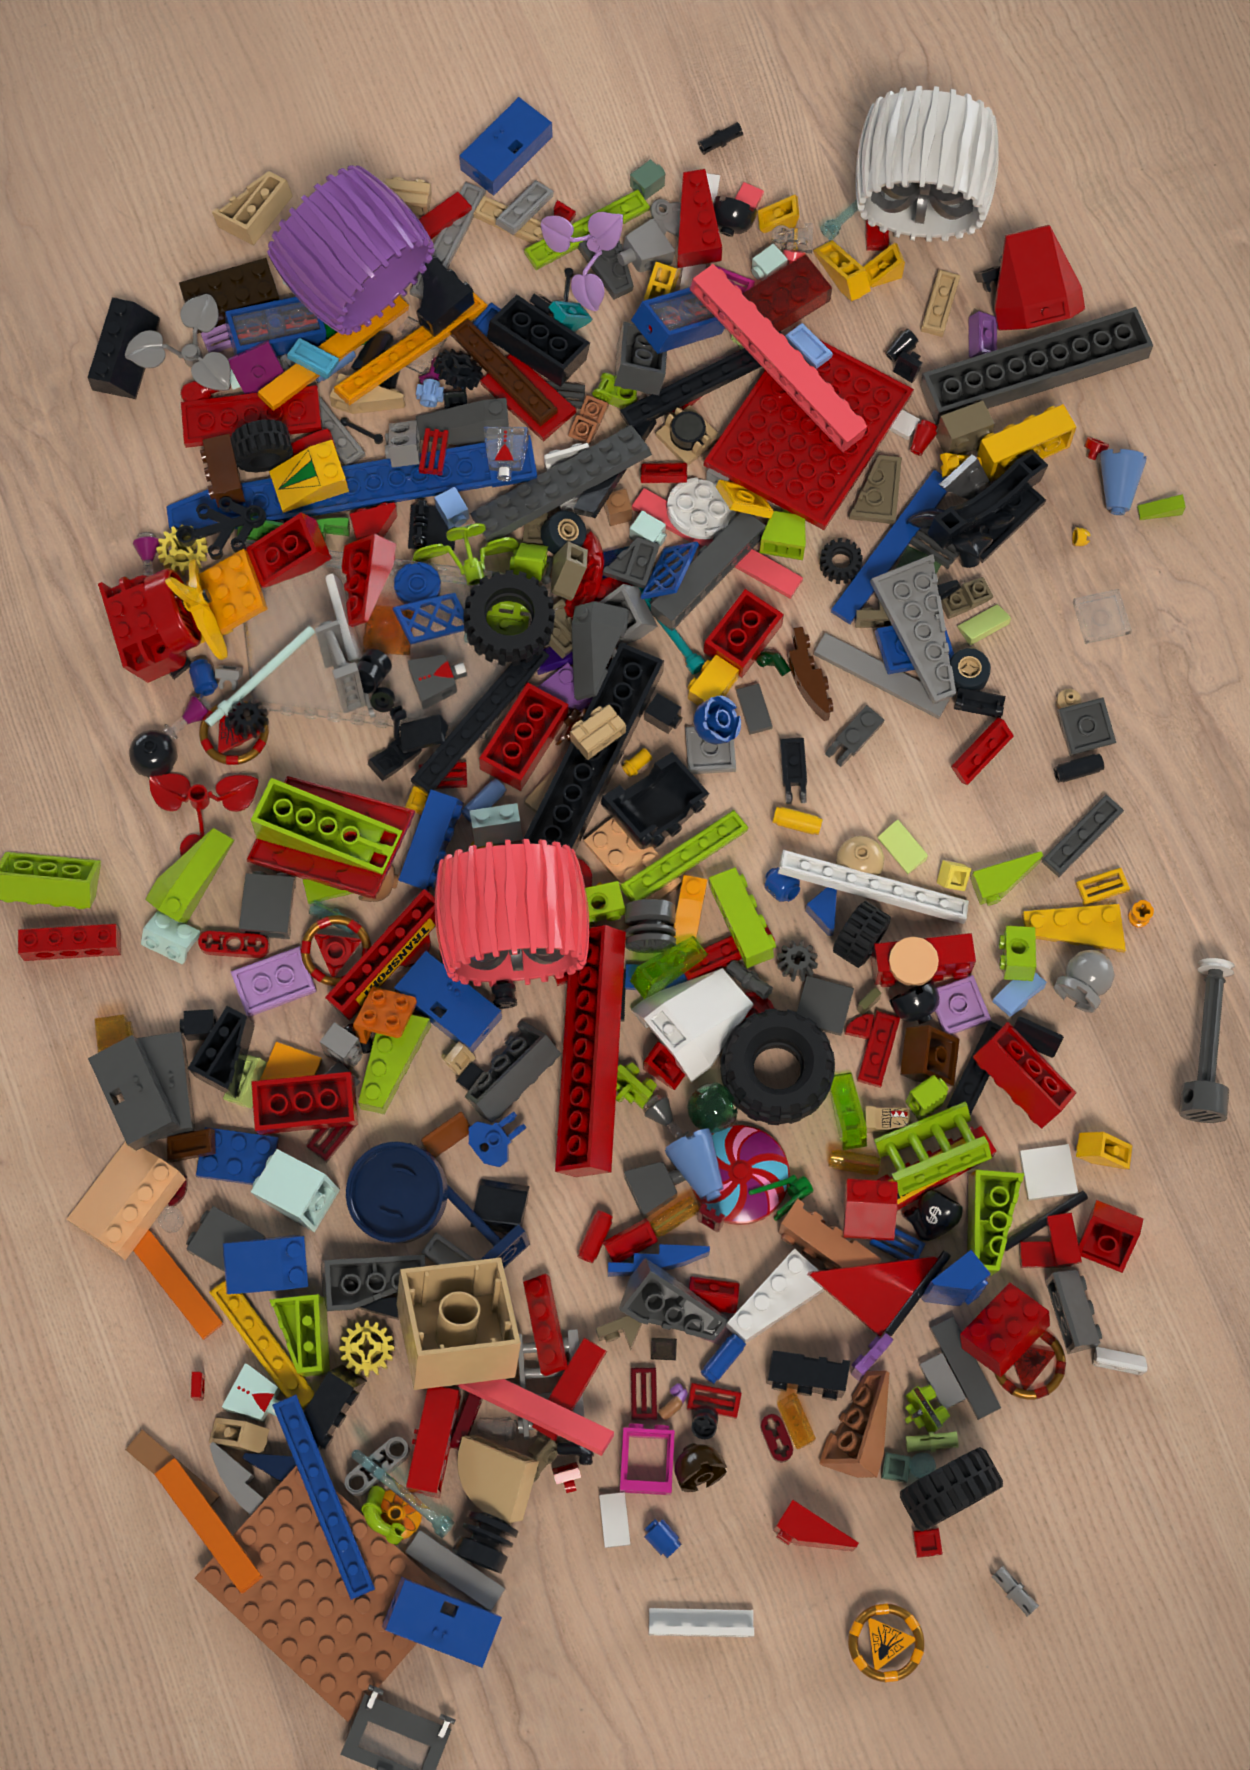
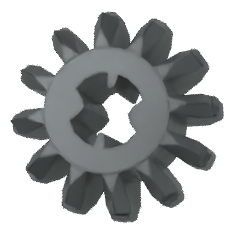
(790, 954)

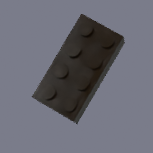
(234, 287)

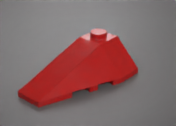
(366, 570)

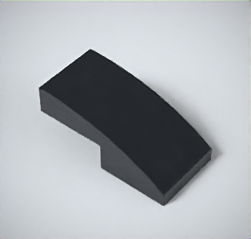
(391, 760)

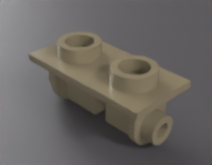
(544, 1451)

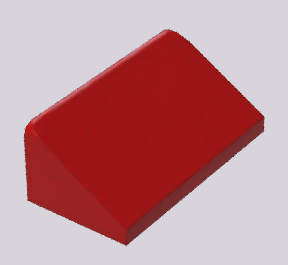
(717, 1293)

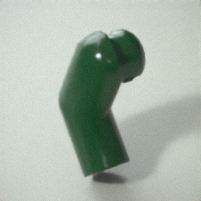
(773, 659)

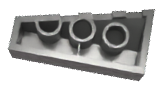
(512, 1071)

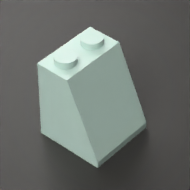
(295, 1190)

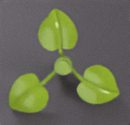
(473, 568)

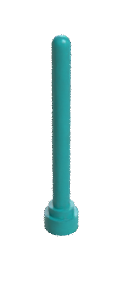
(693, 660)

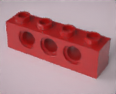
(69, 942)

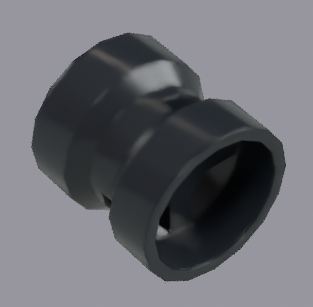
(704, 1428)

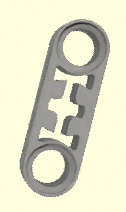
(377, 1456)

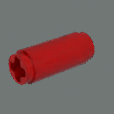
(595, 1236)

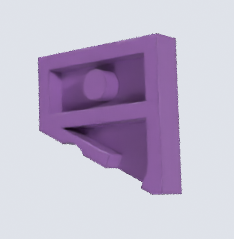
(562, 687)
(863, 1363)

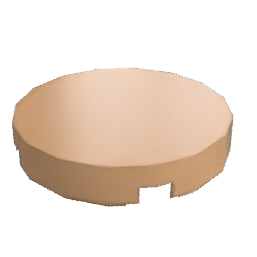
(913, 961)

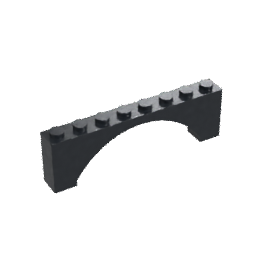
(443, 297)

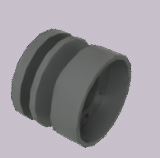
(650, 925)

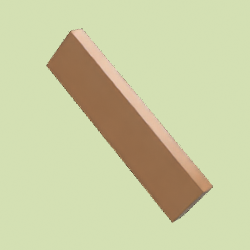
(155, 1457)

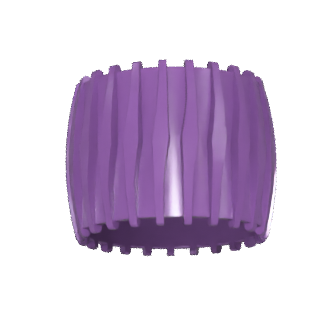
(350, 249)

